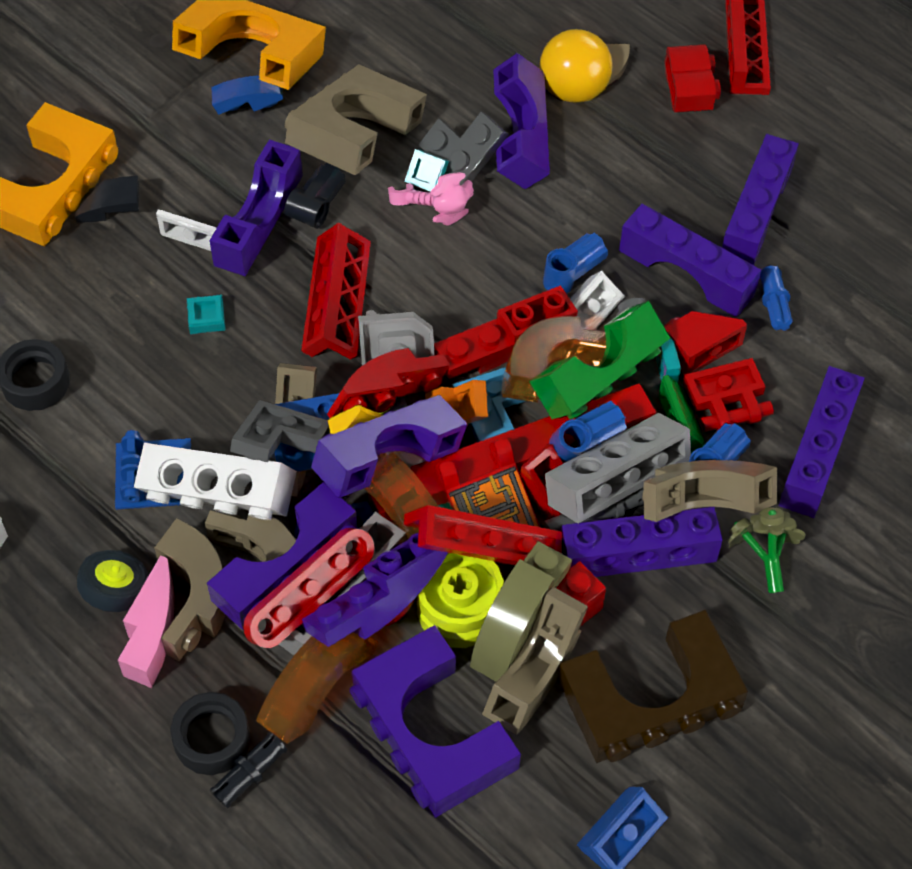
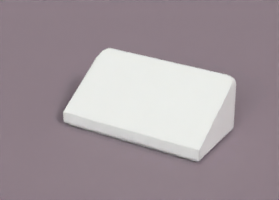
(185, 229)
(596, 300)

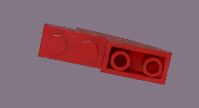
(493, 341)
(390, 376)

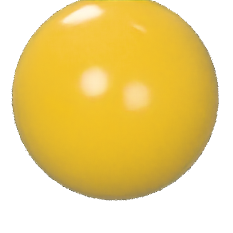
(576, 65)

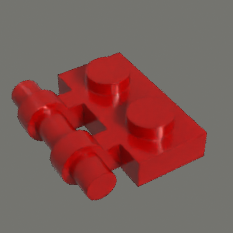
(725, 385)

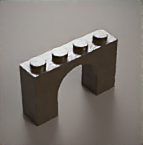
(618, 726)

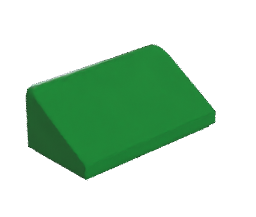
(678, 408)

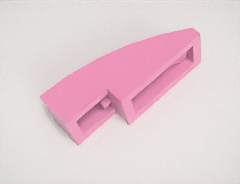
(145, 625)

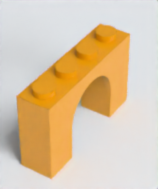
(291, 41)
(41, 210)

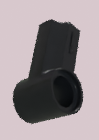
(313, 201)

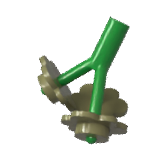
(779, 530)

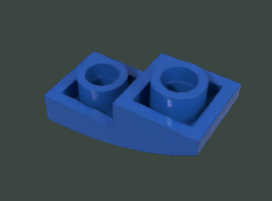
(236, 92)

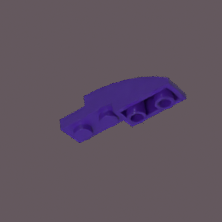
(368, 606)

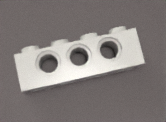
(163, 464)

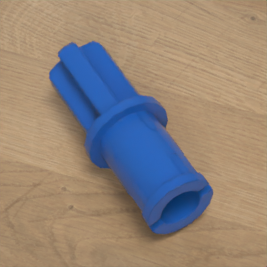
(776, 297)

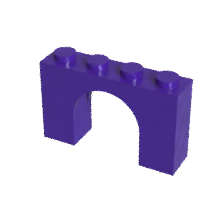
(439, 773)

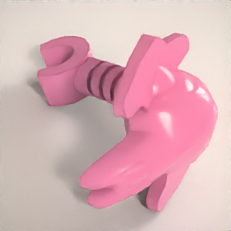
(446, 197)

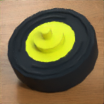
(111, 580)

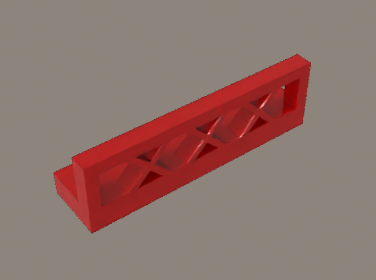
(739, 43)
(327, 288)
(478, 535)

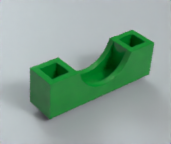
(629, 339)

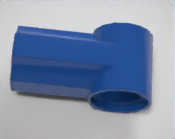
(569, 264)
(589, 430)
(726, 444)

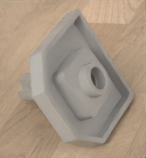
(393, 332)

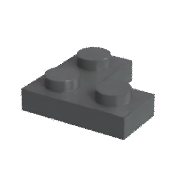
(465, 152)
(274, 424)

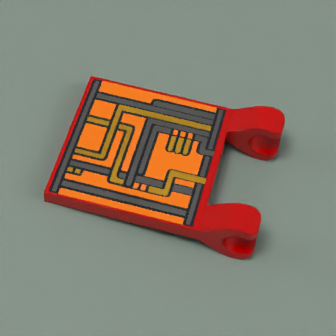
(493, 494)

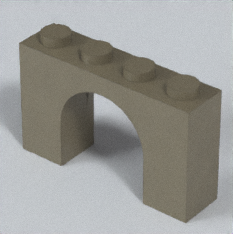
(322, 123)

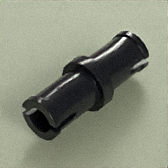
(248, 769)

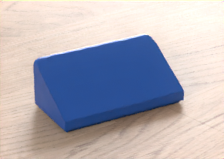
(623, 829)

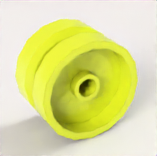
(459, 598)

